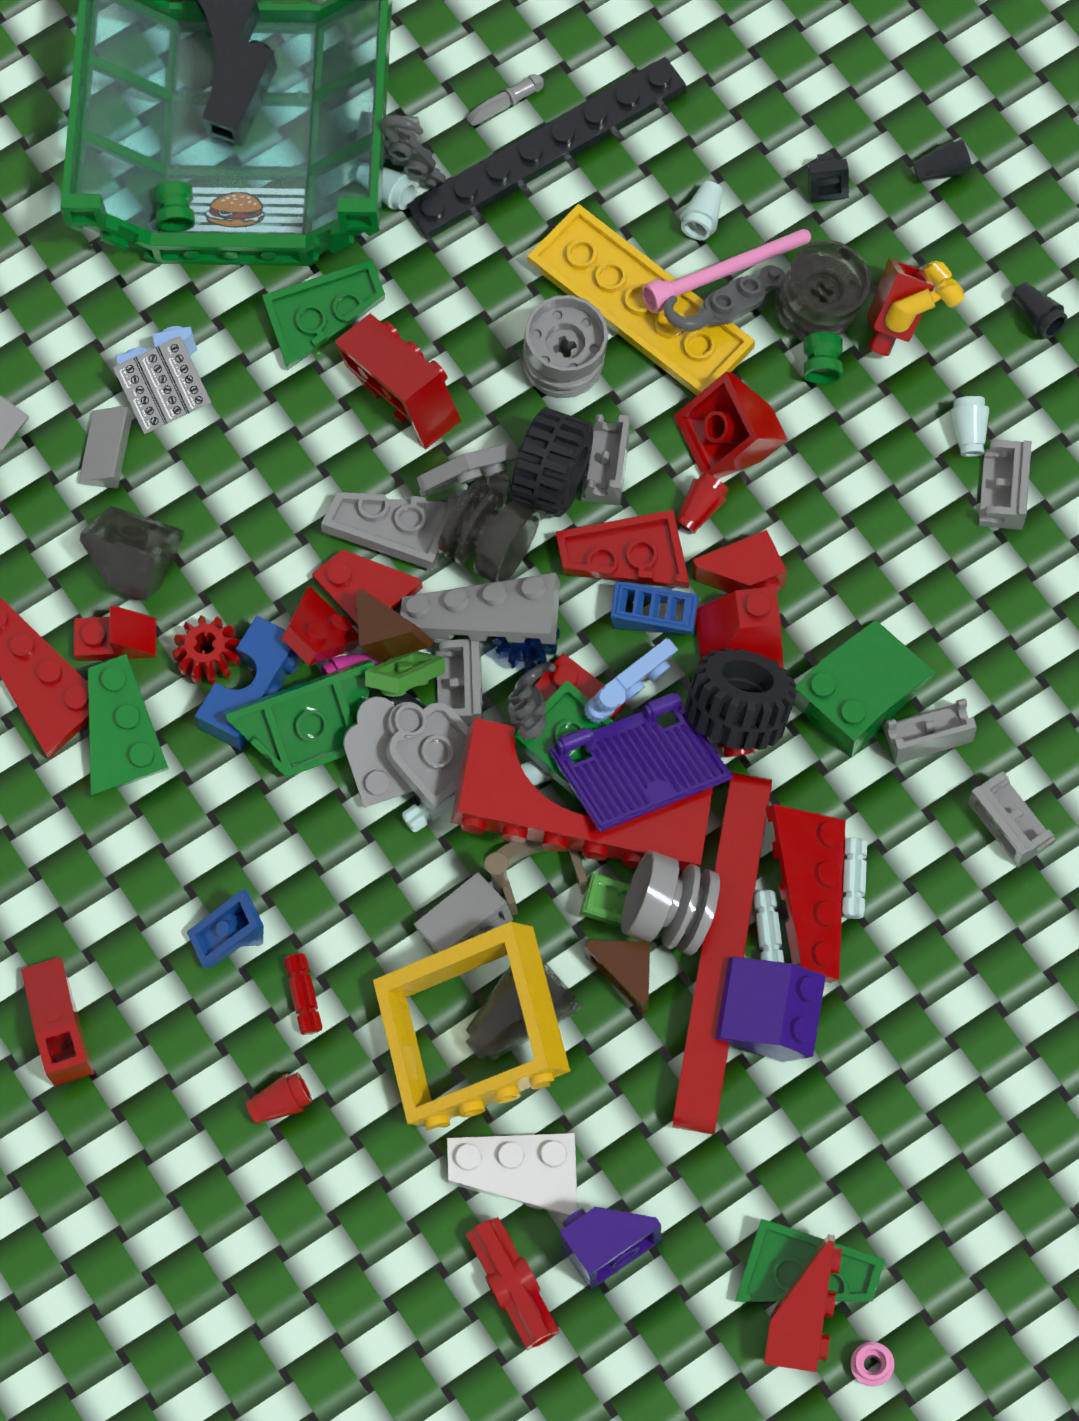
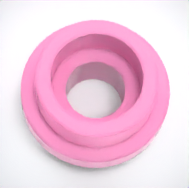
(877, 1351)

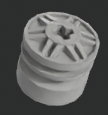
(569, 327)
(674, 904)

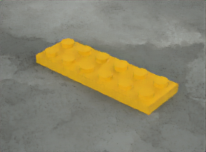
(609, 272)

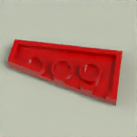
(812, 875)

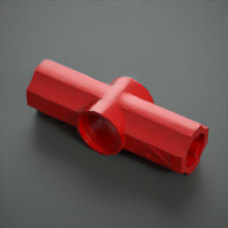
(512, 1283)

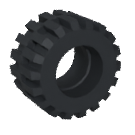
(552, 462)
(740, 699)

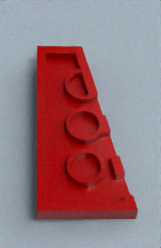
(41, 683)

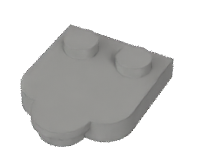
(467, 468)
(427, 749)
(366, 753)

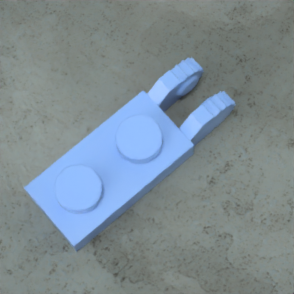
(629, 682)

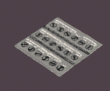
(162, 384)

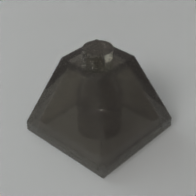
(131, 551)

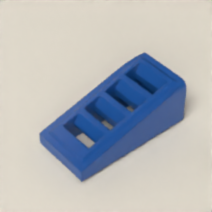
(643, 593)

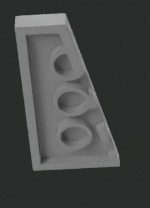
(498, 609)

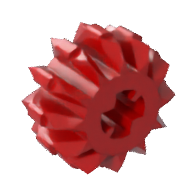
(204, 636)

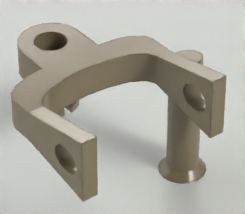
(500, 861)

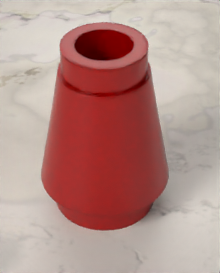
(701, 502)
(280, 1099)

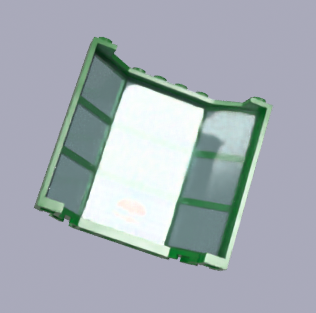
(283, 197)

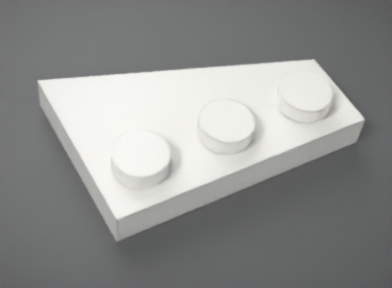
(518, 1168)

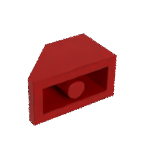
(742, 565)

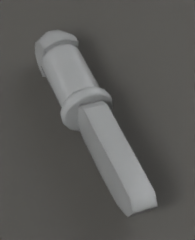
(509, 97)

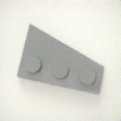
(390, 526)

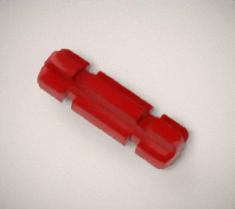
(303, 994)

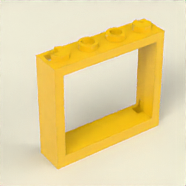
(537, 1007)

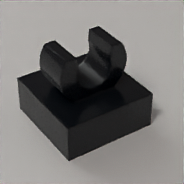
(828, 178)

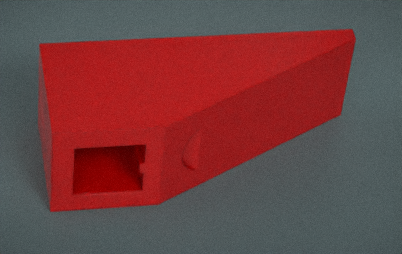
(56, 1022)
(797, 1320)

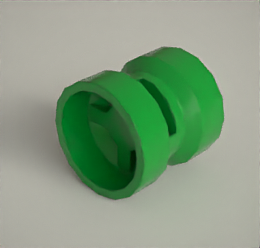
(174, 205)
(823, 358)

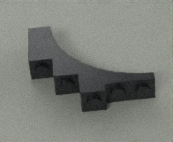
(240, 68)

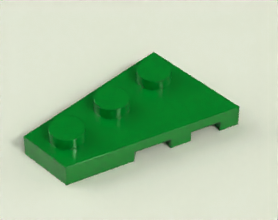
(320, 308)
(120, 729)
(783, 1252)

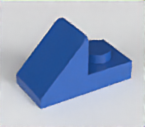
(226, 930)

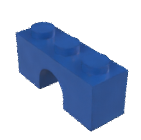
(270, 658)

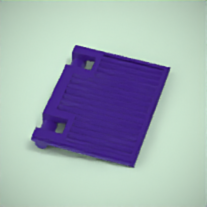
(639, 764)

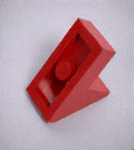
(115, 636)

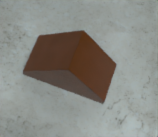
(385, 632)
(625, 967)

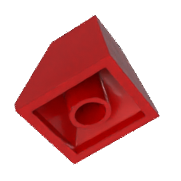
(729, 427)
(742, 621)

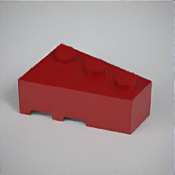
(400, 376)

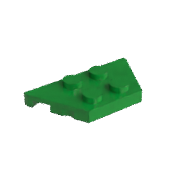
(304, 722)

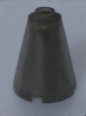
(500, 1020)

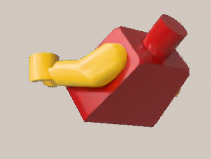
(904, 296)

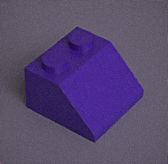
(770, 1008)
(606, 1241)

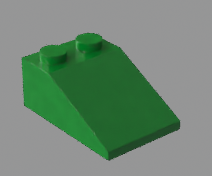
(861, 686)

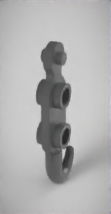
(404, 146)
(729, 301)
(528, 703)

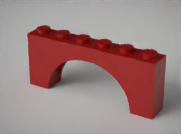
(501, 799)

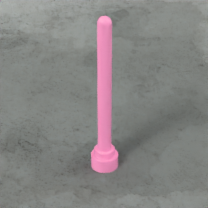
(658, 291)

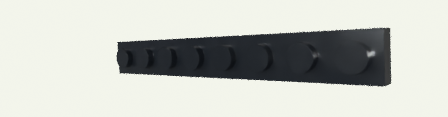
(546, 148)

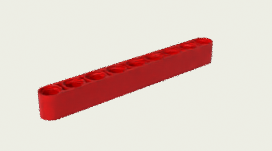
(738, 869)

